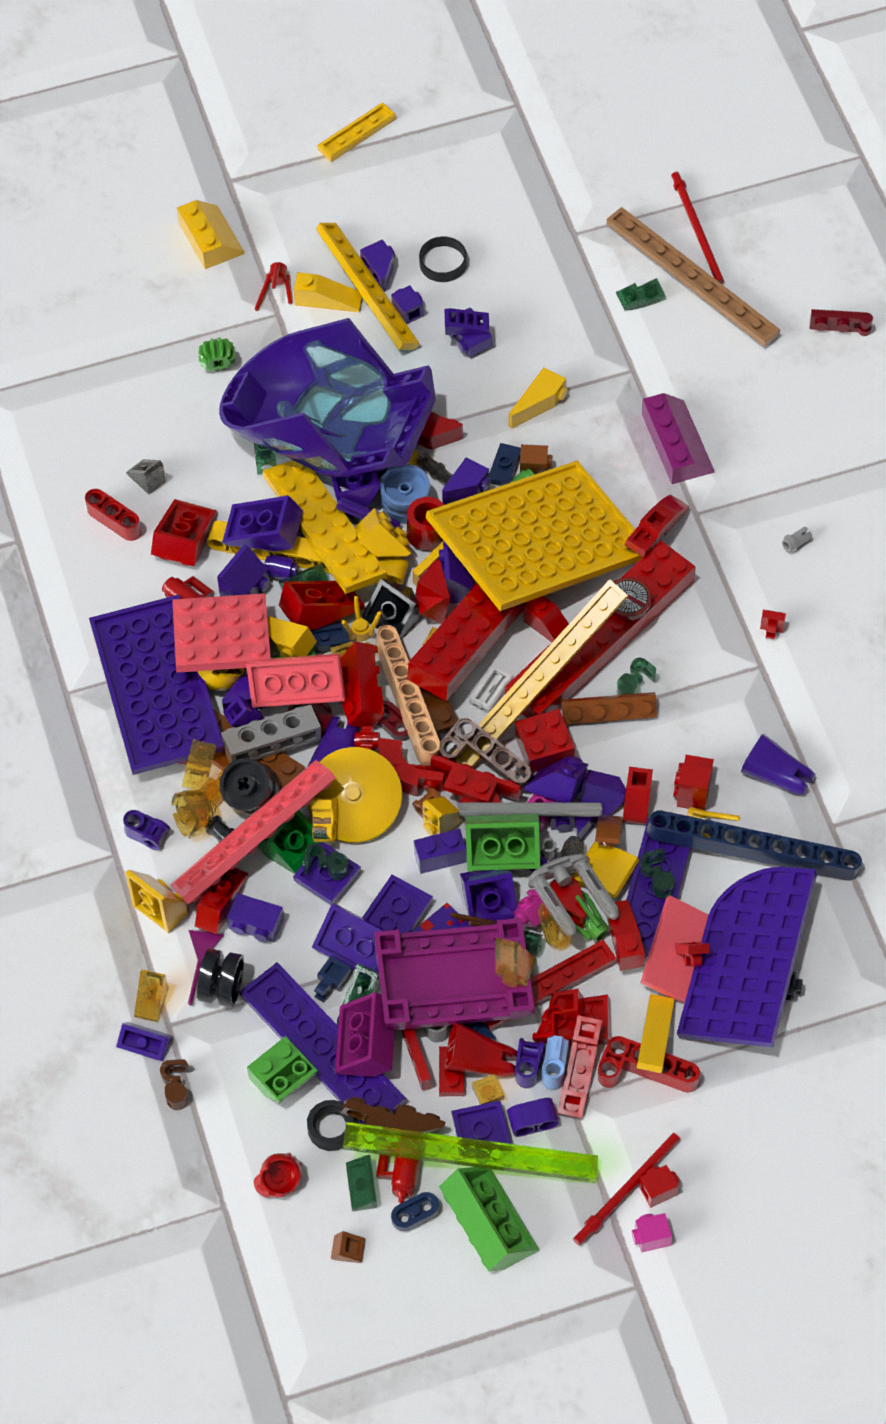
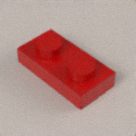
(450, 1081)

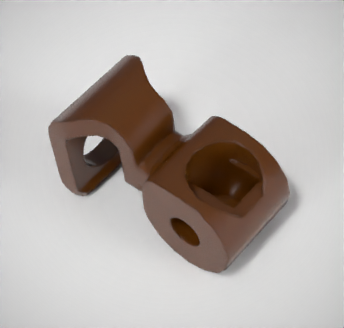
(174, 1091)

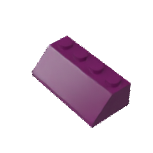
(675, 438)

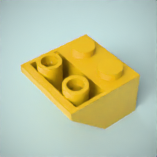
(381, 536)

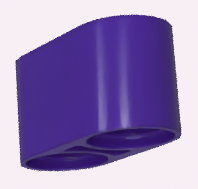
(532, 1117)

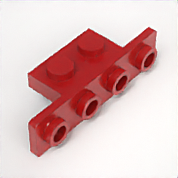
(472, 783)

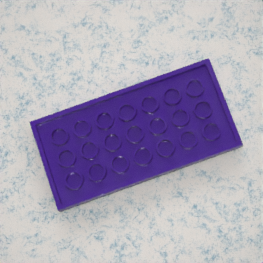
(153, 704)

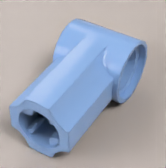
(555, 1062)

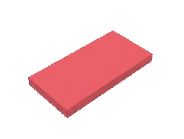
(296, 680)
(664, 967)

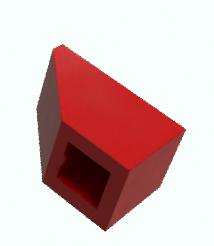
(440, 432)
(637, 795)

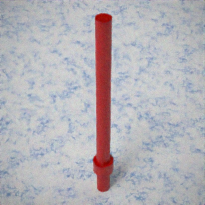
(595, 1221)

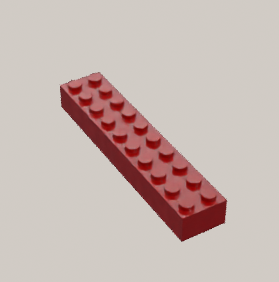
(667, 577)

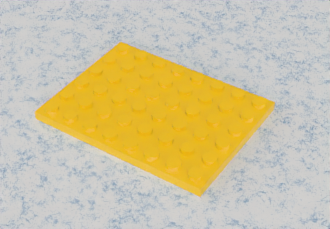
(536, 534)

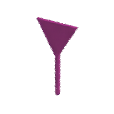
(201, 942)

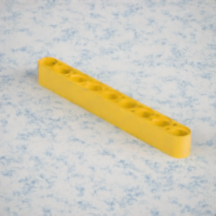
(303, 554)

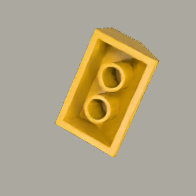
(208, 233)

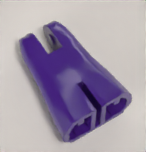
(334, 739)
(775, 765)

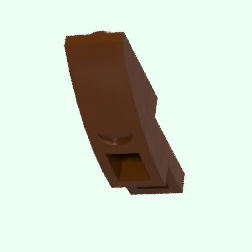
(403, 1117)

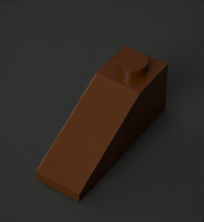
(440, 713)

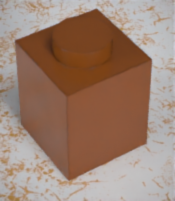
(535, 458)

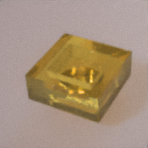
(488, 1090)

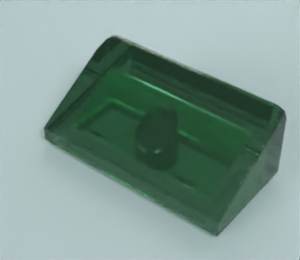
(361, 1183)

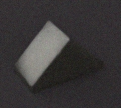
(148, 474)

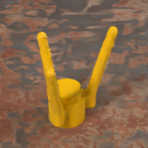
(360, 628)
(698, 813)

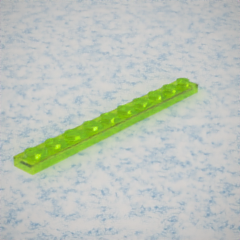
(470, 1152)

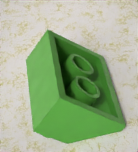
(502, 842)

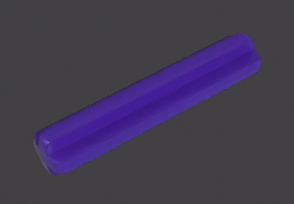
(357, 510)

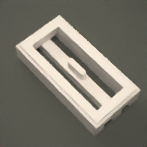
(481, 704)

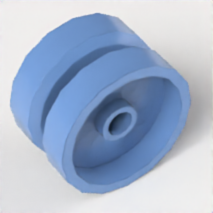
(400, 488)

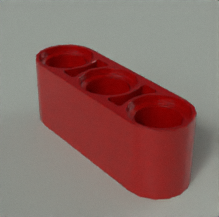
(103, 511)

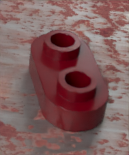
(393, 721)

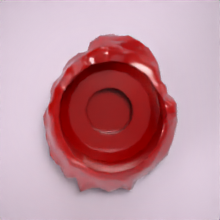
(278, 1175)

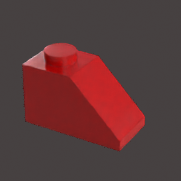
(544, 617)
(567, 897)

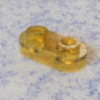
(551, 929)

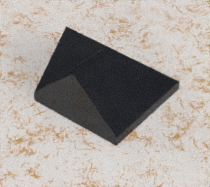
(397, 606)

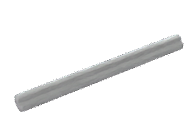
(541, 809)

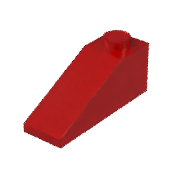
(626, 938)

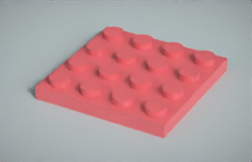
(220, 632)

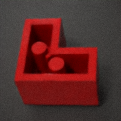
(693, 782)

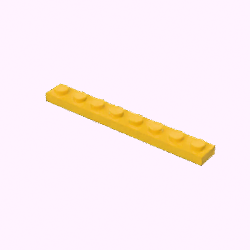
(367, 286)

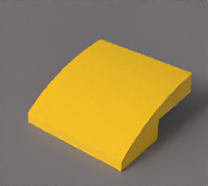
(611, 867)

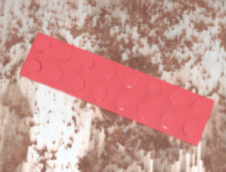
(252, 831)

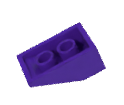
(264, 524)

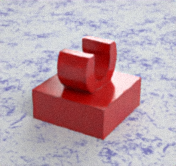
(772, 623)
(692, 952)

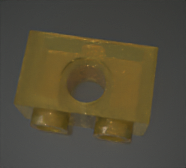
(198, 765)

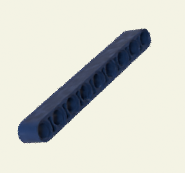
(743, 837)

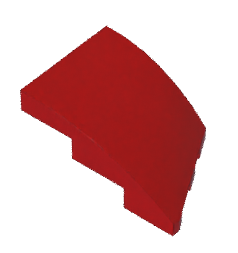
(563, 1011)

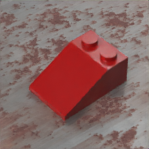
(182, 532)
(316, 602)

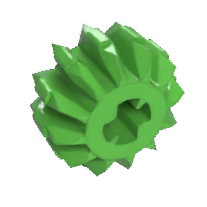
(217, 354)

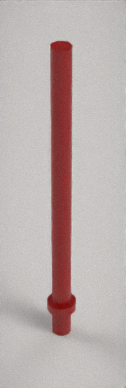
(680, 186)

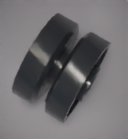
(236, 781)
(220, 977)

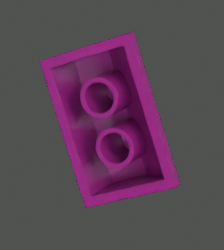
(362, 1039)

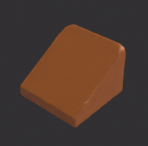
(347, 1247)

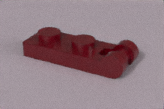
(841, 321)

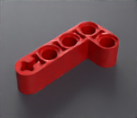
(628, 1062)

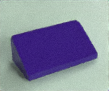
(143, 1041)

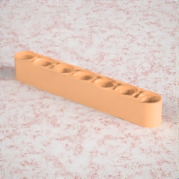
(407, 695)

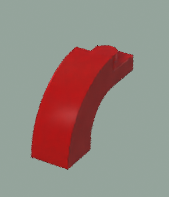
(410, 777)

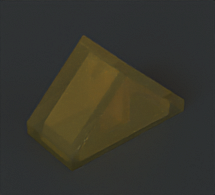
(150, 995)

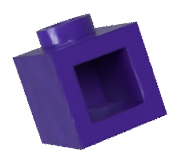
(408, 304)

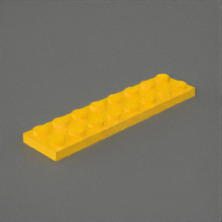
(326, 527)

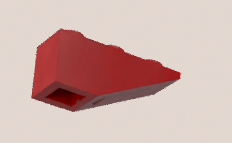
(218, 900)

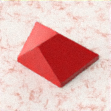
(433, 593)

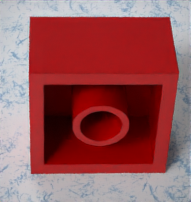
(543, 739)

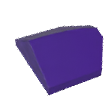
(602, 789)

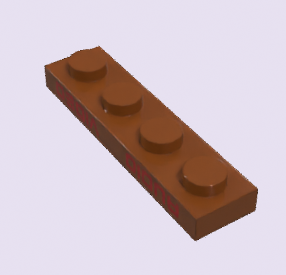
(609, 708)

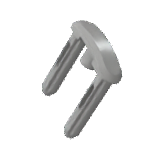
(560, 870)

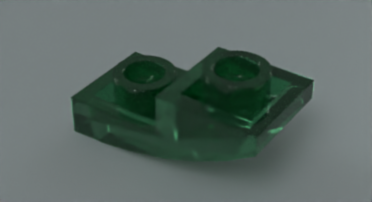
(642, 296)

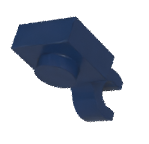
(331, 975)

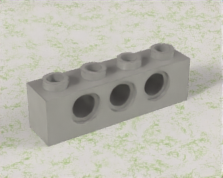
(284, 738)

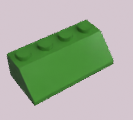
(488, 1217)

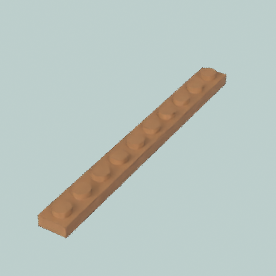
(693, 277)

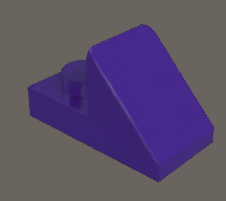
(581, 824)

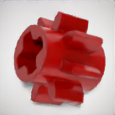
(367, 738)

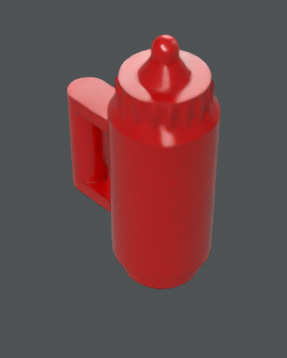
(176, 586)
(403, 1176)

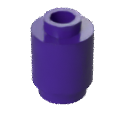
(281, 567)

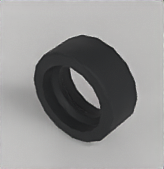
(315, 1113)

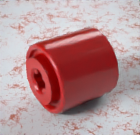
(419, 530)

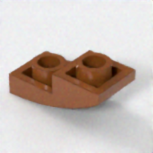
(608, 830)

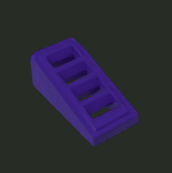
(465, 315)

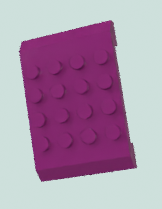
(448, 976)

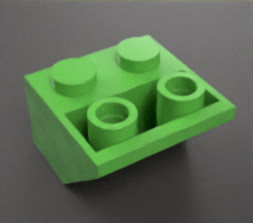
(280, 1070)

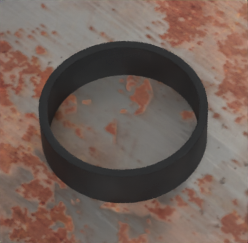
(443, 276)

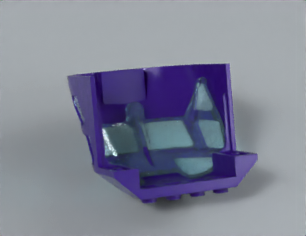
(329, 402)

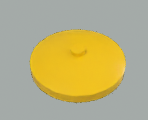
(365, 793)

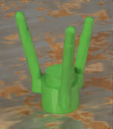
(595, 927)

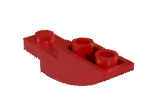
(656, 524)

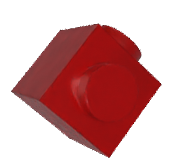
(659, 1185)

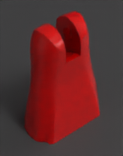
(478, 1053)

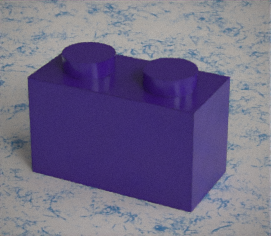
(440, 851)
(255, 918)

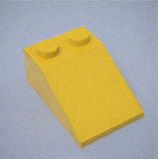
(155, 900)

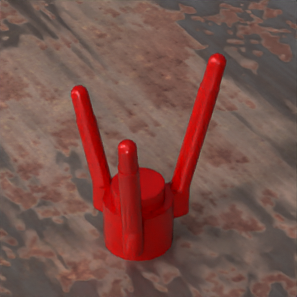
(276, 276)

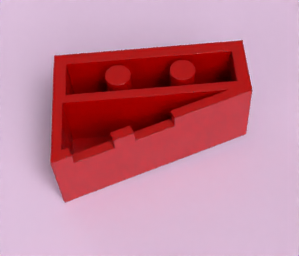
(363, 695)

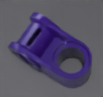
(148, 832)
(528, 1059)

